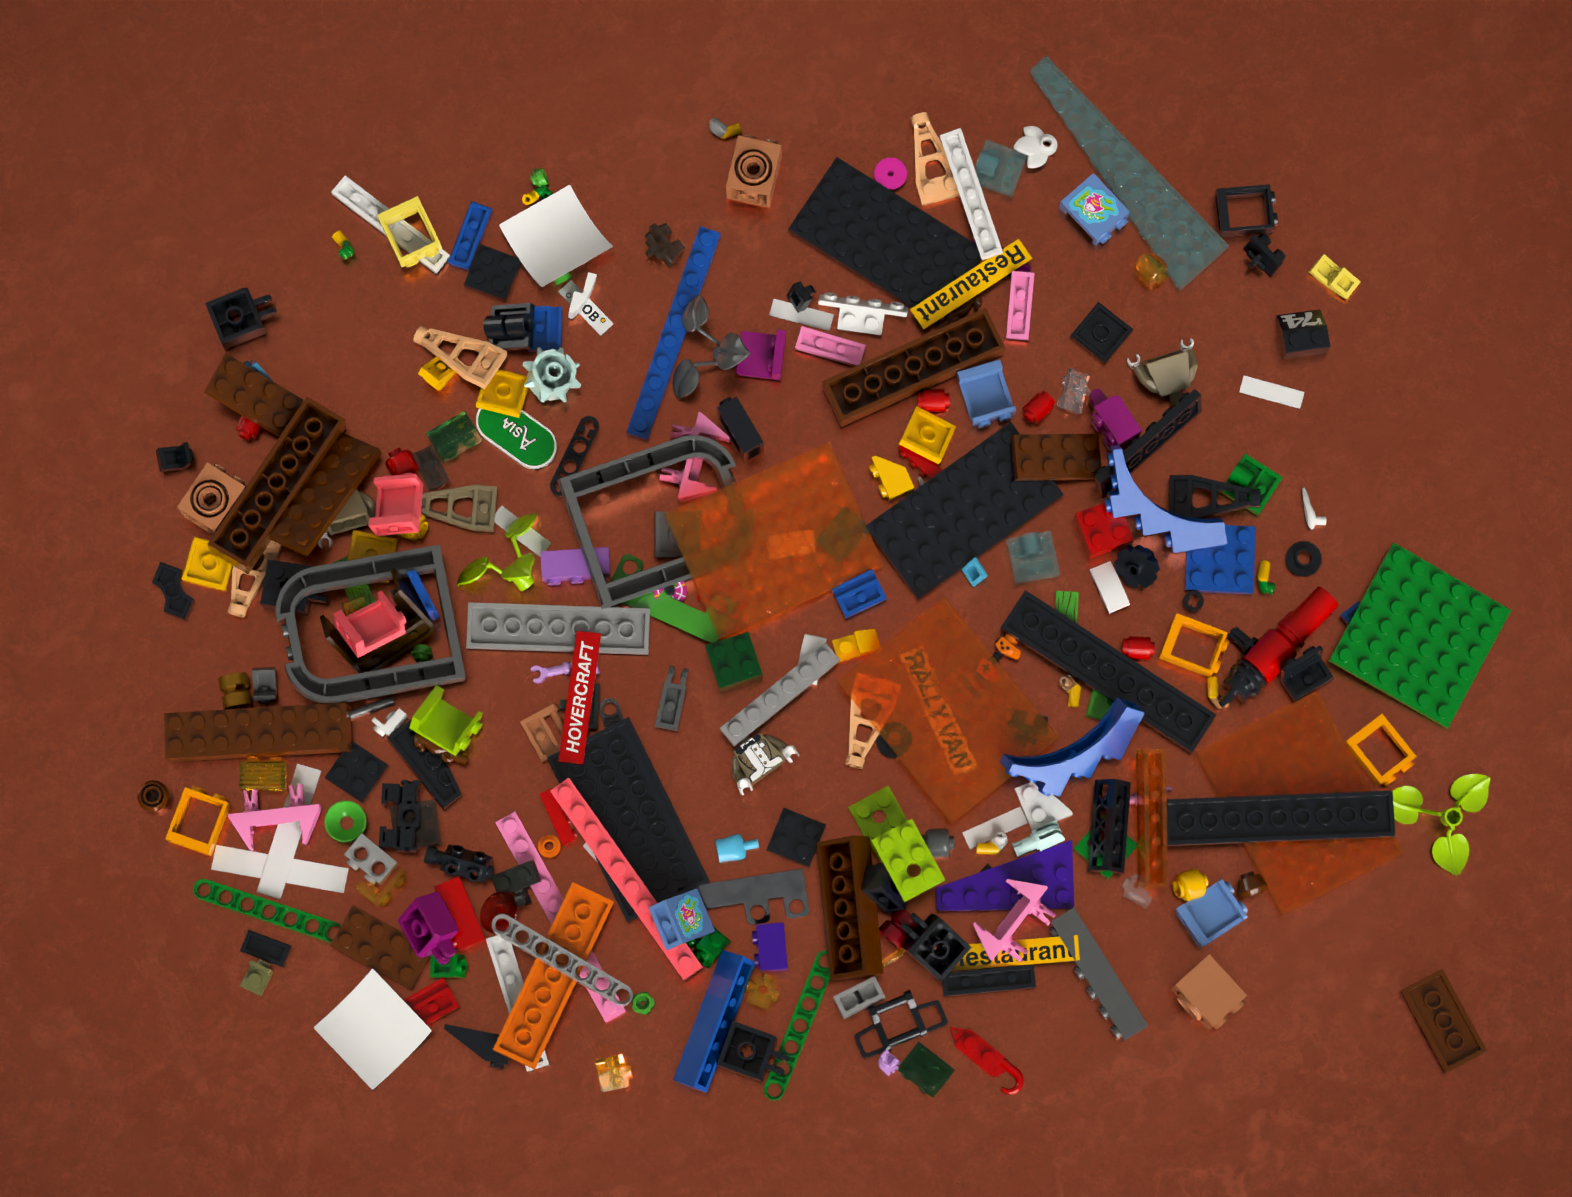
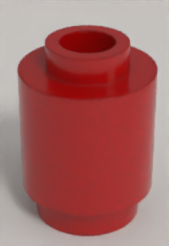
(933, 400)
(1038, 407)
(247, 429)
(1138, 647)

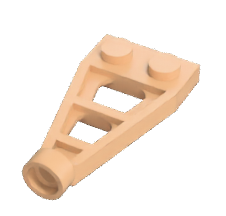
(938, 188)
(483, 368)
(272, 553)
(858, 746)

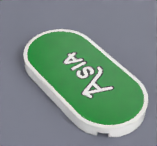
(519, 438)

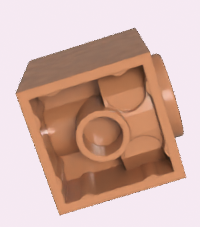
(754, 157)
(210, 486)
(1209, 993)

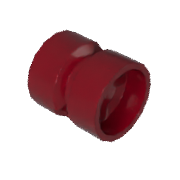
(892, 929)

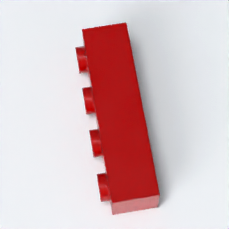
(925, 466)
(558, 818)

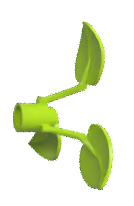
(519, 571)
(1471, 794)

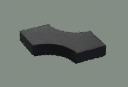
(176, 600)

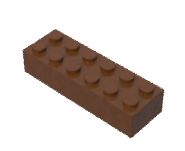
(847, 910)

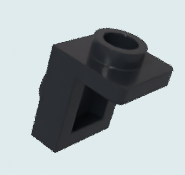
(174, 457)

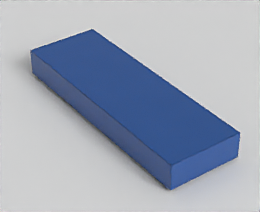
(470, 236)

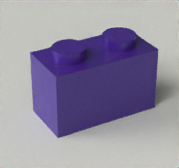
(771, 947)

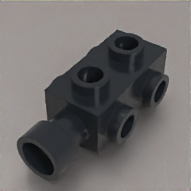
(463, 860)

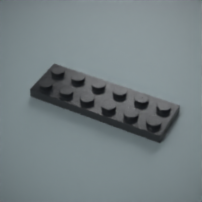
(1154, 438)

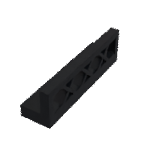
(1113, 825)

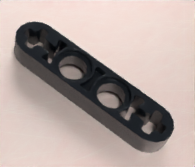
(571, 455)

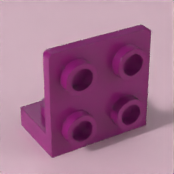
(765, 355)

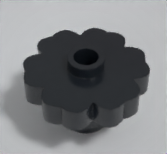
(1137, 566)

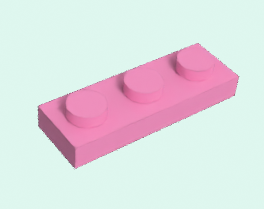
(1020, 305)
(830, 346)

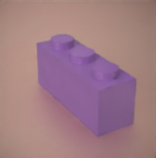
(571, 565)

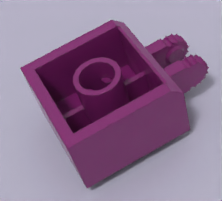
(1113, 420)
(429, 927)

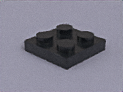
(493, 273)
(357, 772)
(796, 837)

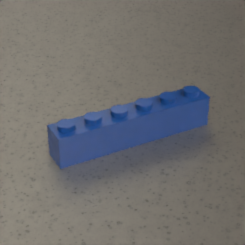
(714, 1021)

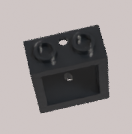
(1221, 196)
(740, 429)

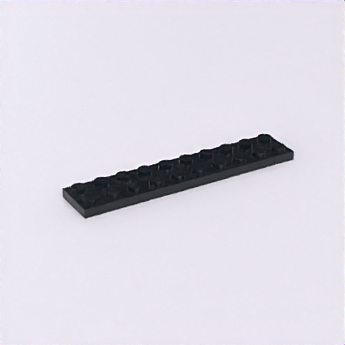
(1107, 670)
(1280, 818)

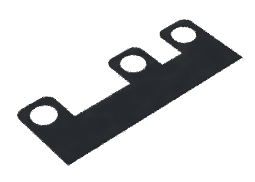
(757, 891)

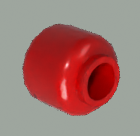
(401, 462)

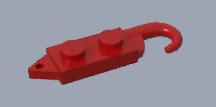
(986, 1057)

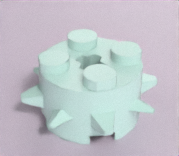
(541, 371)

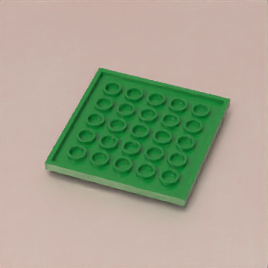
(1419, 635)

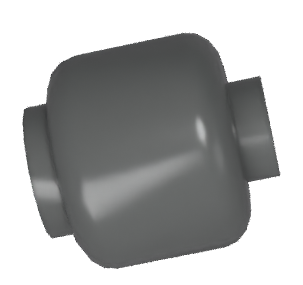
(939, 842)

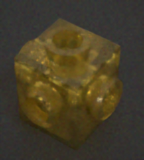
(762, 1000)
(613, 1073)

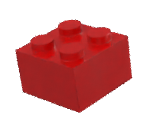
(1101, 531)

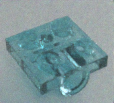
(999, 167)
(1033, 557)

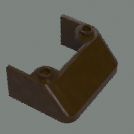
(417, 628)

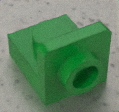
(454, 968)

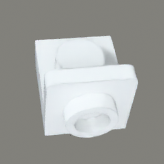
(393, 723)

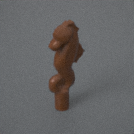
(961, 311)
(420, 742)

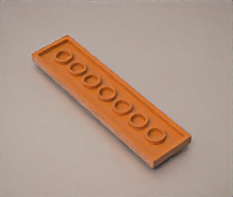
(547, 989)

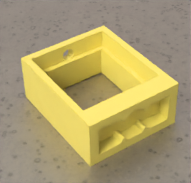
(399, 213)

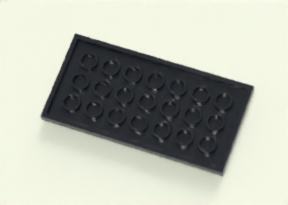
(882, 236)
(959, 514)
(635, 811)

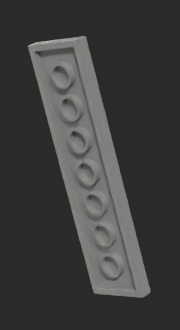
(555, 627)

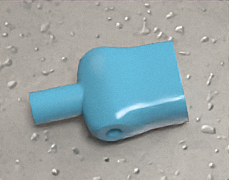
(734, 848)

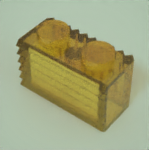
(263, 775)

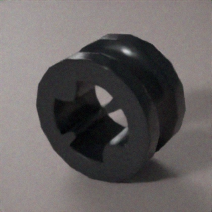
(1199, 604)

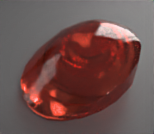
(498, 904)

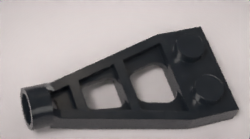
(1181, 496)

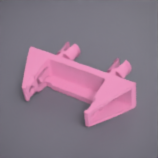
(688, 477)
(296, 811)
(1026, 905)

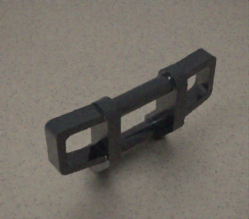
(920, 1030)

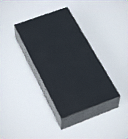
(266, 948)

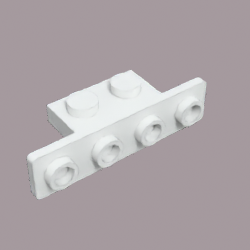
(860, 314)

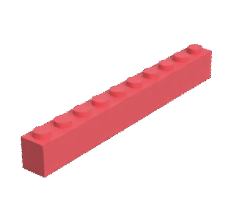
(620, 871)

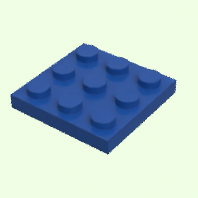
(1224, 567)

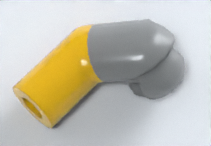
(722, 130)

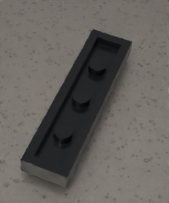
(989, 980)

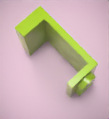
(444, 723)

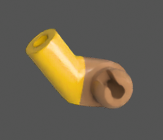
(1072, 688)
(1213, 692)

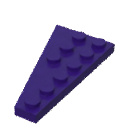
(991, 893)

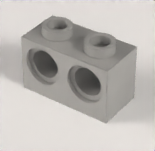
(374, 856)
(859, 997)

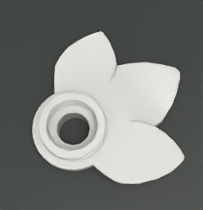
(1033, 145)

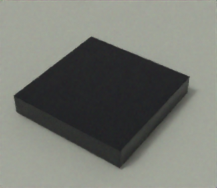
(1101, 333)

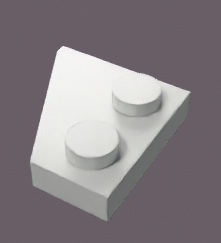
(1040, 808)

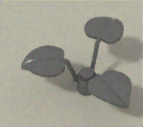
(726, 355)

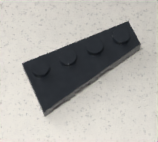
(426, 766)

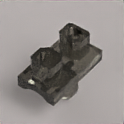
(661, 246)
(431, 467)

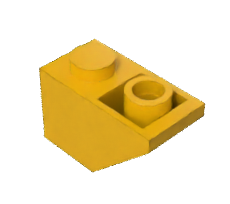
(893, 478)

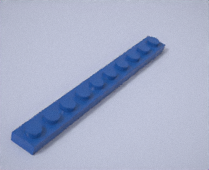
(672, 334)

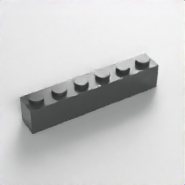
(1099, 976)

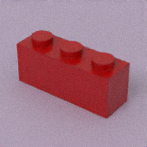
(462, 912)

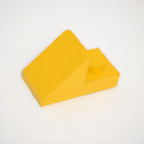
(436, 373)
(856, 645)

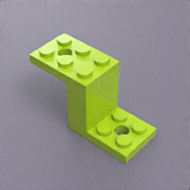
(897, 844)

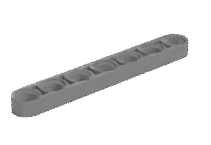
(569, 969)

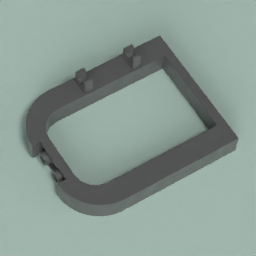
(622, 470)
(376, 682)

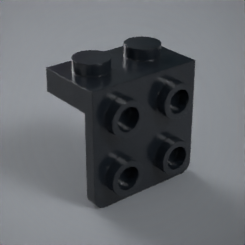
(1305, 674)

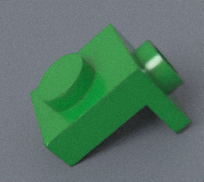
(710, 947)

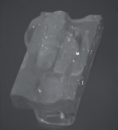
(1074, 391)

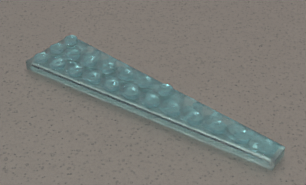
(1155, 207)

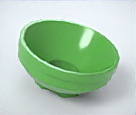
(337, 812)

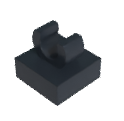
(800, 296)

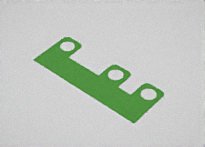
(669, 609)

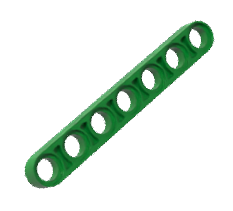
(257, 910)
(792, 1034)

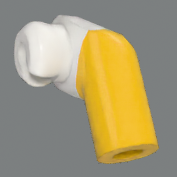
(996, 844)

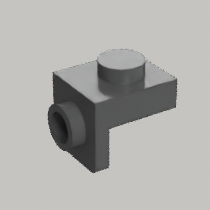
(264, 684)

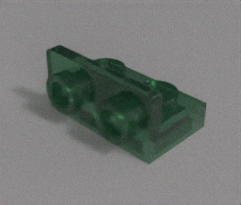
(454, 436)
(925, 1070)

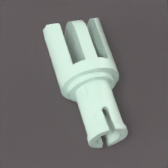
(1040, 838)

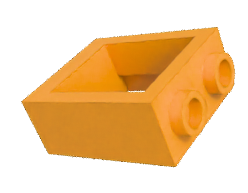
(1221, 646)
(1364, 762)
(184, 841)

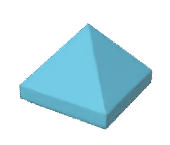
(974, 571)

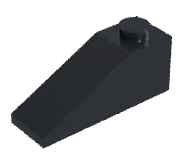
(480, 1043)

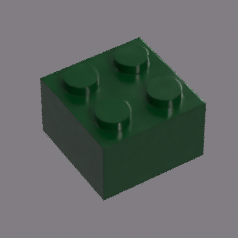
(734, 662)

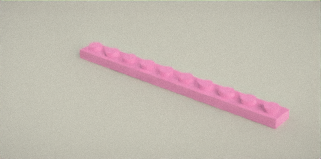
(551, 901)

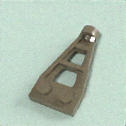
(483, 510)

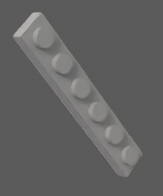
(779, 694)

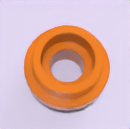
(549, 853)

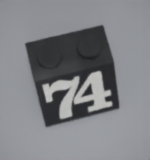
(1303, 334)

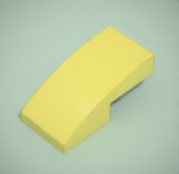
(1334, 277)

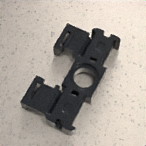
(406, 835)

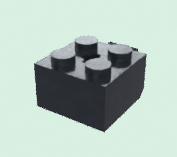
(250, 320)
(275, 578)
(922, 942)
(761, 1045)

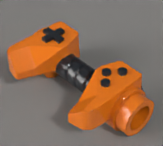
(1006, 646)

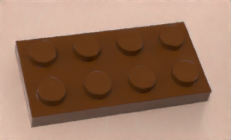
(253, 395)
(1055, 456)
(378, 947)
(1444, 1021)

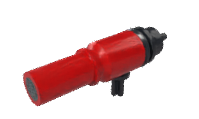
(1267, 654)

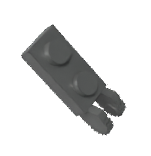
(671, 701)

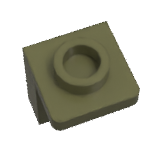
(257, 977)

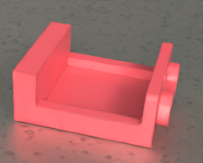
(397, 504)
(371, 625)

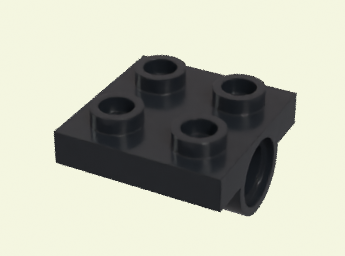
(510, 326)

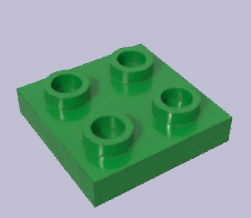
(1253, 475)

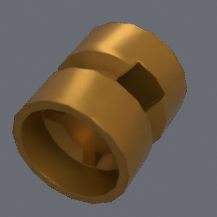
(235, 691)

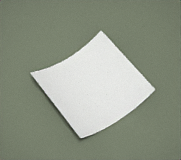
(554, 236)
(373, 1029)

